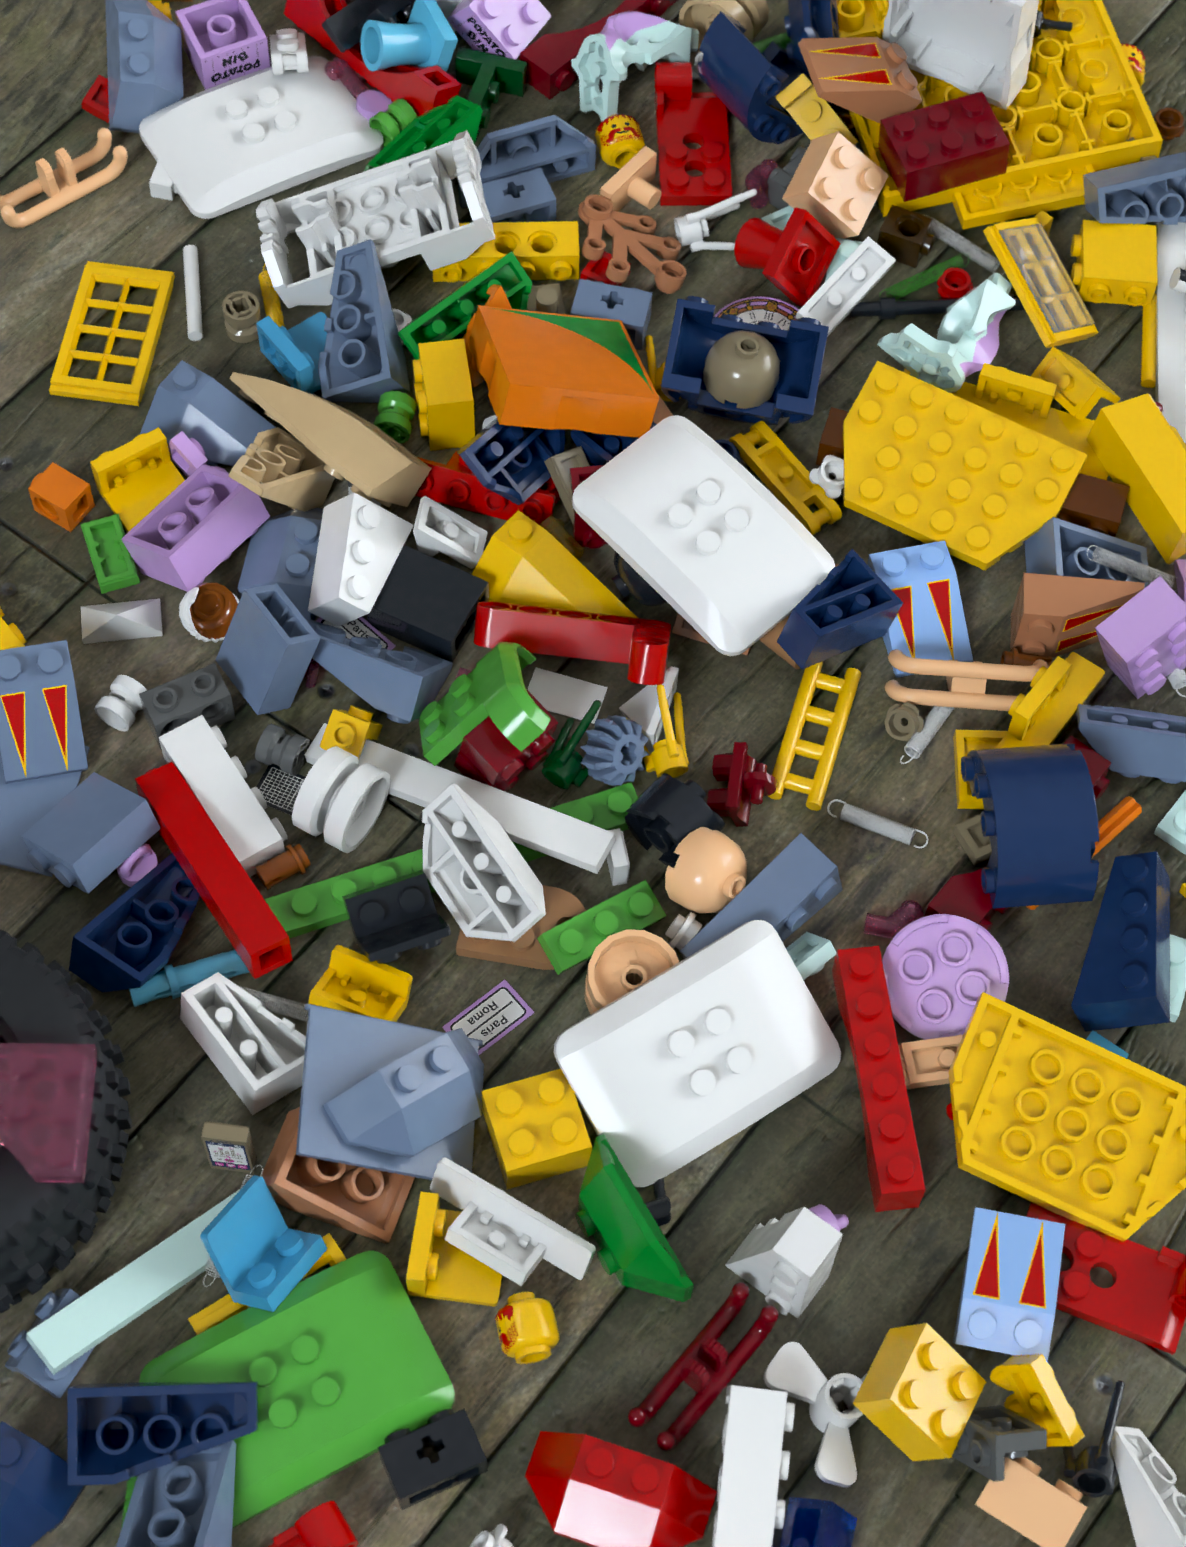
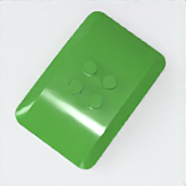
(332, 1377)

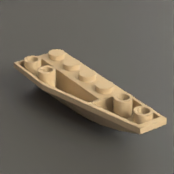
(342, 440)

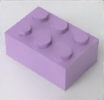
(195, 528)
(1146, 638)

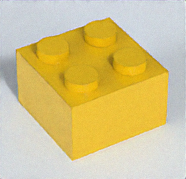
(444, 394)
(536, 1128)
(919, 1392)

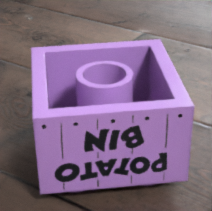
(499, 25)
(222, 40)

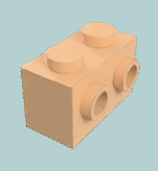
(1033, 1505)

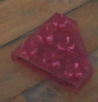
(47, 1107)

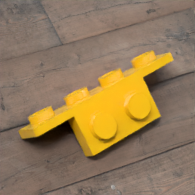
(1051, 701)

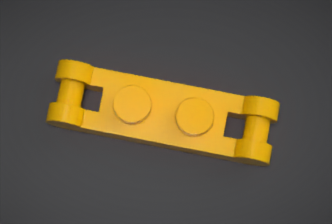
(786, 477)

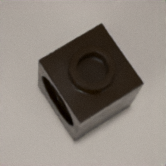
(906, 235)

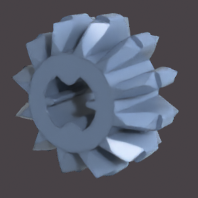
(614, 750)

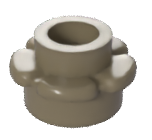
(894, 724)

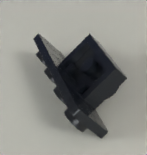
(347, 24)

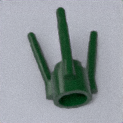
(564, 763)

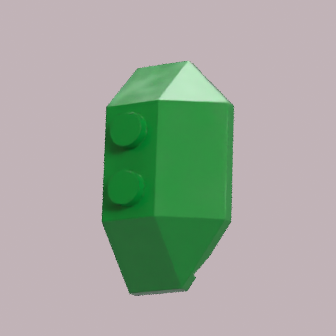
(431, 130)
(453, 313)
(626, 1230)

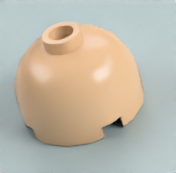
(707, 872)

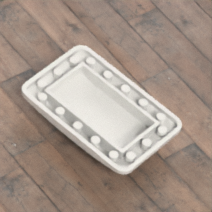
(258, 137)
(703, 534)
(698, 1052)

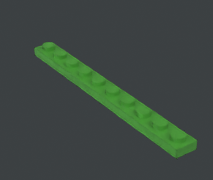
(322, 902)

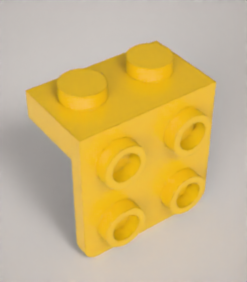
(136, 476)

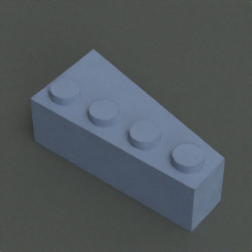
(782, 894)

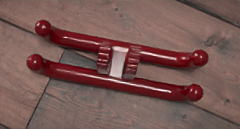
(705, 1368)

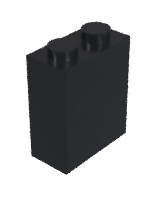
(428, 604)

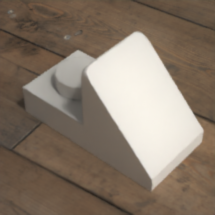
(447, 532)

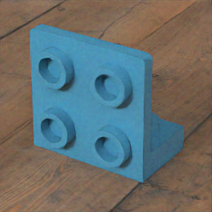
(295, 350)
(256, 1249)

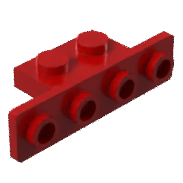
(458, 487)

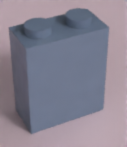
(267, 648)
(90, 833)

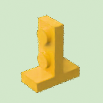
(810, 111)

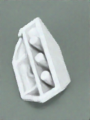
(478, 869)

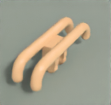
(62, 182)
(964, 680)

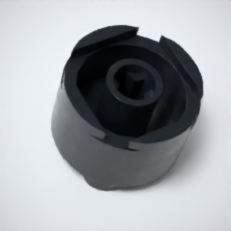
(668, 814)

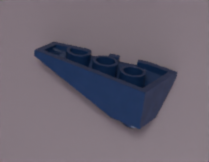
(136, 931)
(144, 1426)
(31, 1489)

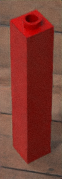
(215, 871)

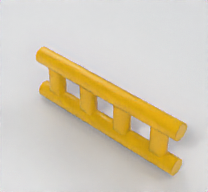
(826, 753)

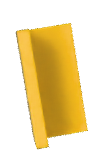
(1076, 385)

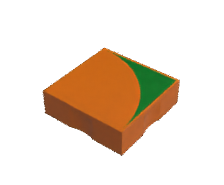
(562, 372)

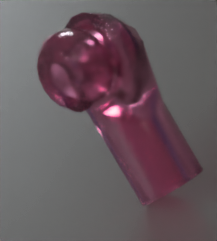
(342, 70)
(757, 179)
(889, 926)

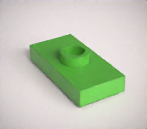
(108, 553)

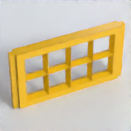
(103, 390)

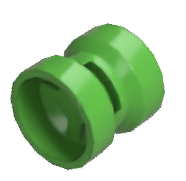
(394, 120)
(397, 418)

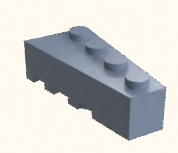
(1139, 192)

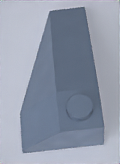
(382, 677)

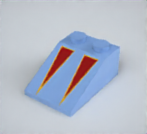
(932, 612)
(1010, 1284)

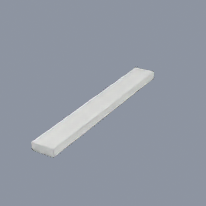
(1171, 327)
(521, 819)

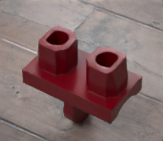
(746, 784)

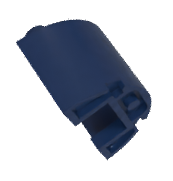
(749, 79)
(798, 349)
(1037, 822)

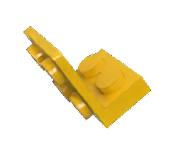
(440, 1268)

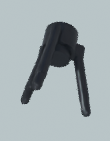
(1093, 1468)

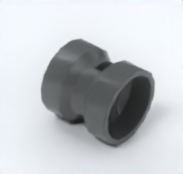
(282, 749)

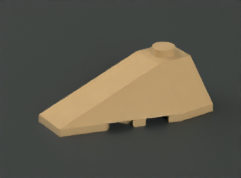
(283, 471)

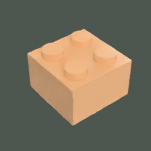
(836, 185)

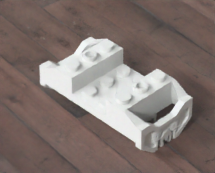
(399, 206)

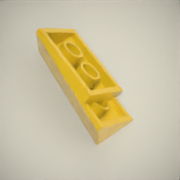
(1150, 458)

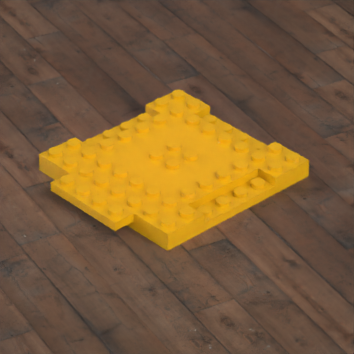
(1061, 124)

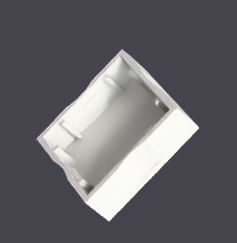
(967, 42)

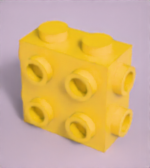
(1115, 263)

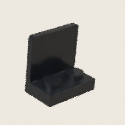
(395, 918)

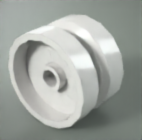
(341, 799)

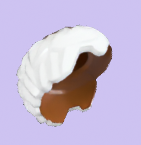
(208, 611)

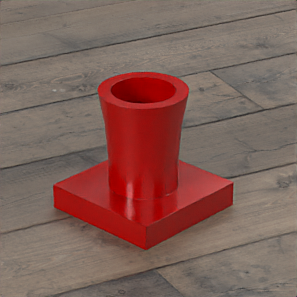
(789, 257)

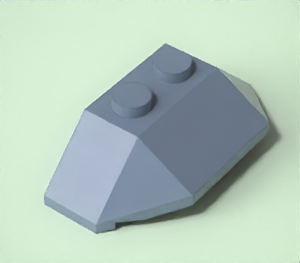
(141, 62)
(533, 145)
(285, 555)
(1136, 741)
(413, 1098)

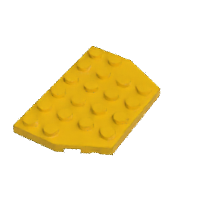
(950, 468)
(1065, 1121)

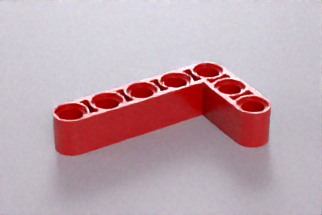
(579, 635)

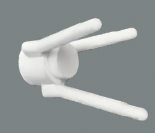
(694, 227)

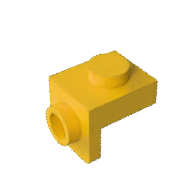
(350, 730)

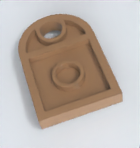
(526, 951)

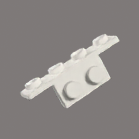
(504, 1230)

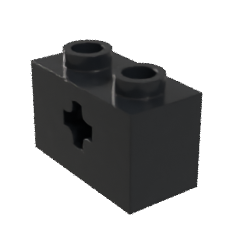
(414, 1475)

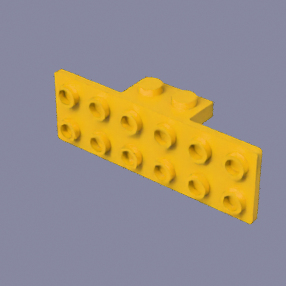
(1029, 403)

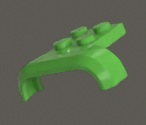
(488, 690)

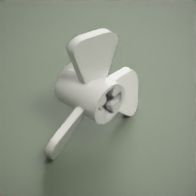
(797, 1374)

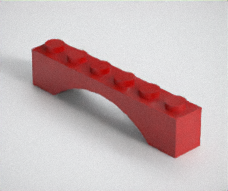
(419, 86)
(888, 1123)

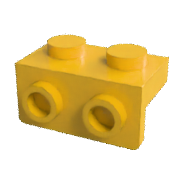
(362, 986)

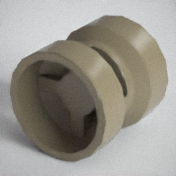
(241, 314)

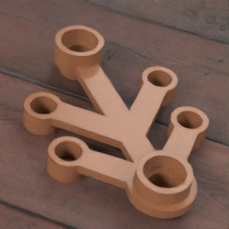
(598, 215)

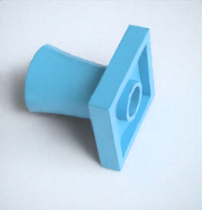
(420, 42)

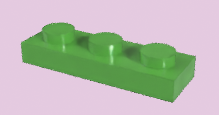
(579, 936)

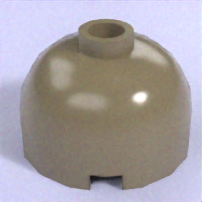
(742, 369)

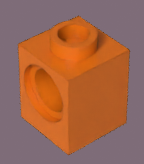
(61, 496)

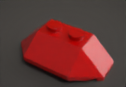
(615, 1494)

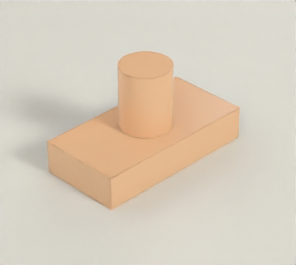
(634, 182)

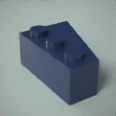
(839, 614)

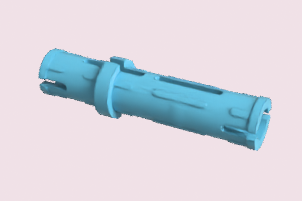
(177, 979)

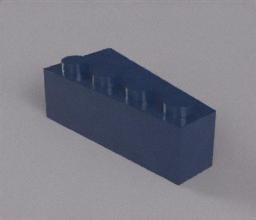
(1129, 950)

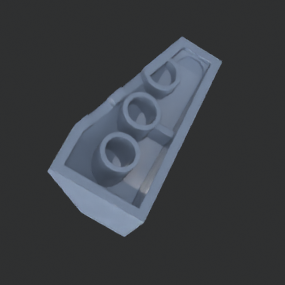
(362, 339)
(205, 411)

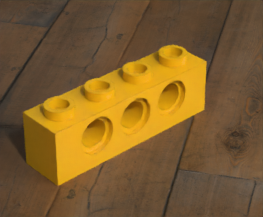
(541, 248)

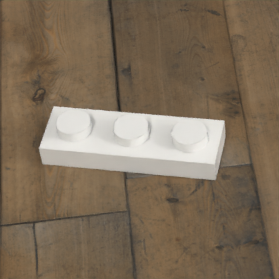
(848, 285)

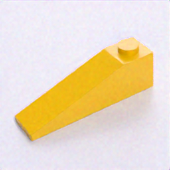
(536, 570)

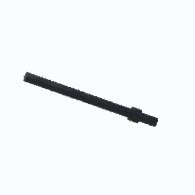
(888, 308)

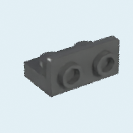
(997, 1434)

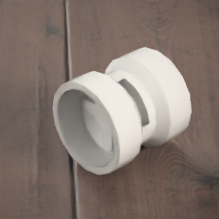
(121, 704)

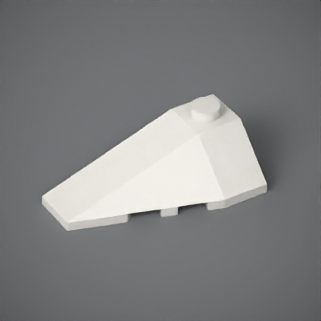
(1149, 1491)

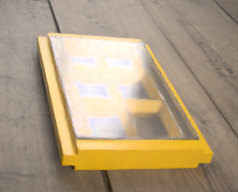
(1041, 281)

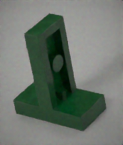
(489, 77)

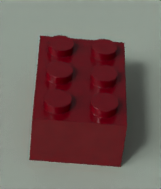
(943, 146)

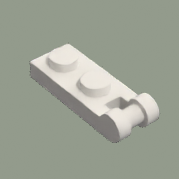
(288, 51)

